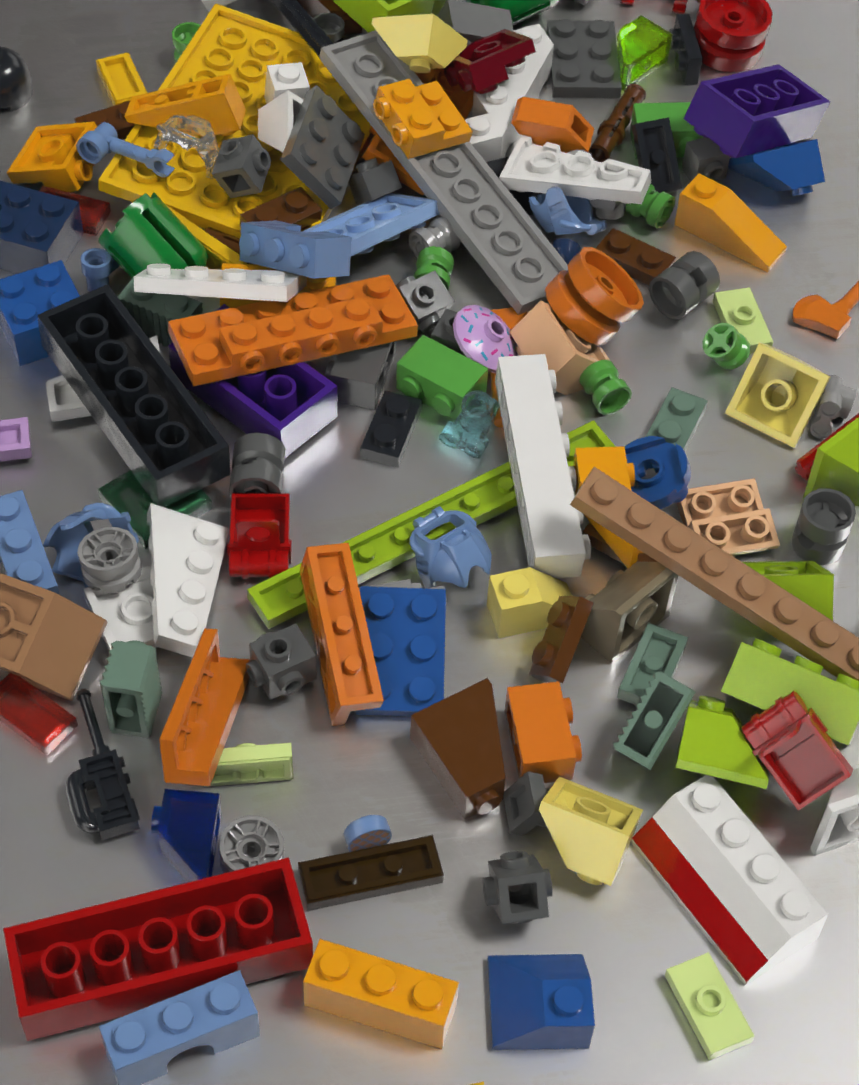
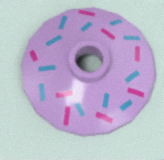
(483, 336)

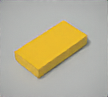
(120, 78)

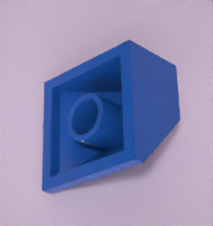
(784, 167)
(540, 1002)

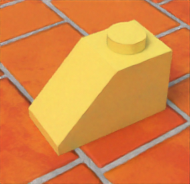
(522, 600)

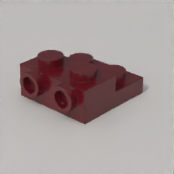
(484, 61)

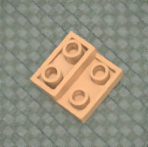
(730, 517)

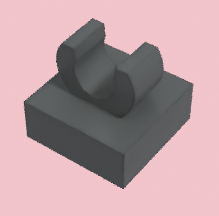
(523, 803)

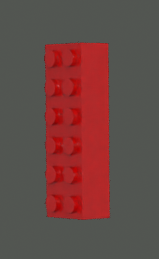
(156, 946)

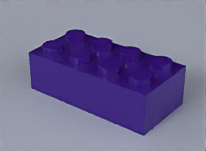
(756, 110)
(279, 402)

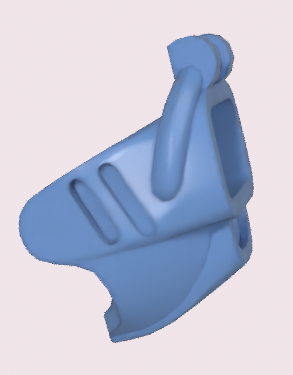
(565, 213)
(72, 529)
(452, 554)

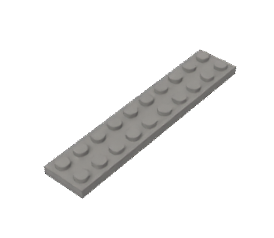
(461, 181)

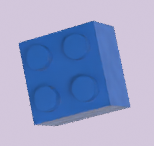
(24, 298)

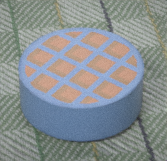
(367, 832)

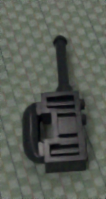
(105, 774)

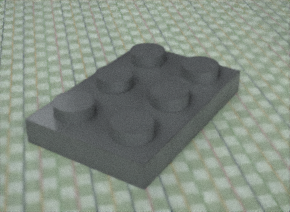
(584, 59)
(323, 147)

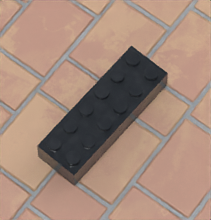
(134, 396)

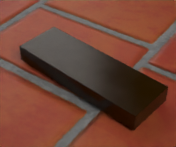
(370, 872)

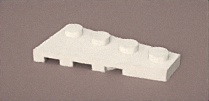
(578, 175)
(220, 283)
(183, 576)

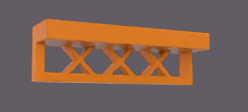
(340, 631)
(202, 714)

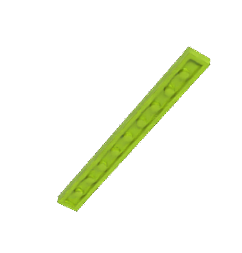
(389, 542)

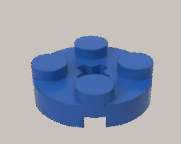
(670, 465)

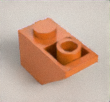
(552, 123)

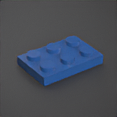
(407, 646)

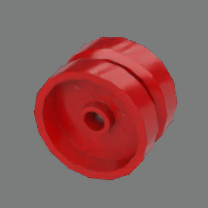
(732, 33)

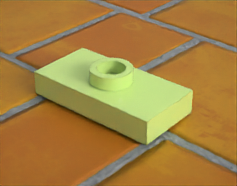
(741, 311)
(254, 764)
(709, 1006)

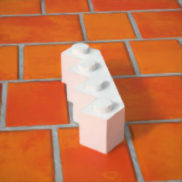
(494, 110)

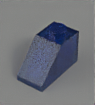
(189, 831)

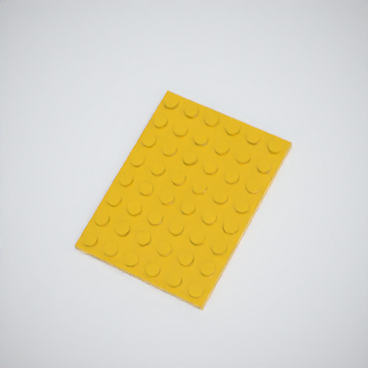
(240, 47)

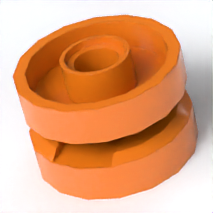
(594, 296)

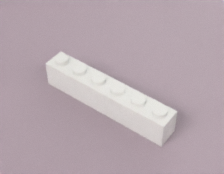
(540, 466)

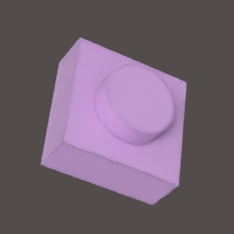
(15, 439)

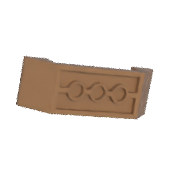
(46, 637)

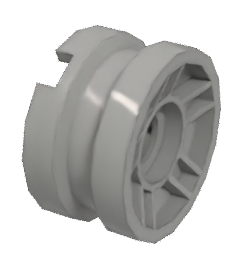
(109, 559)
(247, 833)

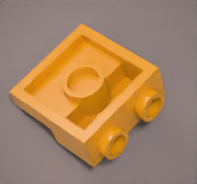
(420, 117)
(53, 158)

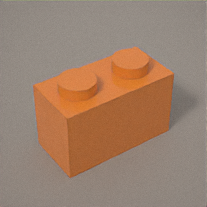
(541, 731)

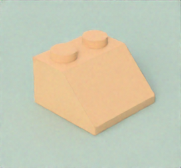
(565, 351)

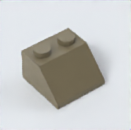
(626, 607)

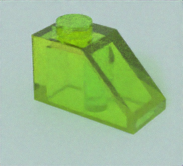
(641, 49)

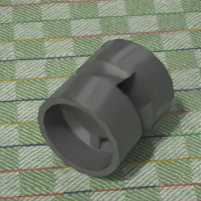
(684, 285)
(257, 465)
(823, 526)

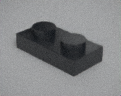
(687, 50)
(657, 153)
(391, 429)

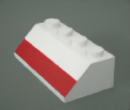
(729, 879)

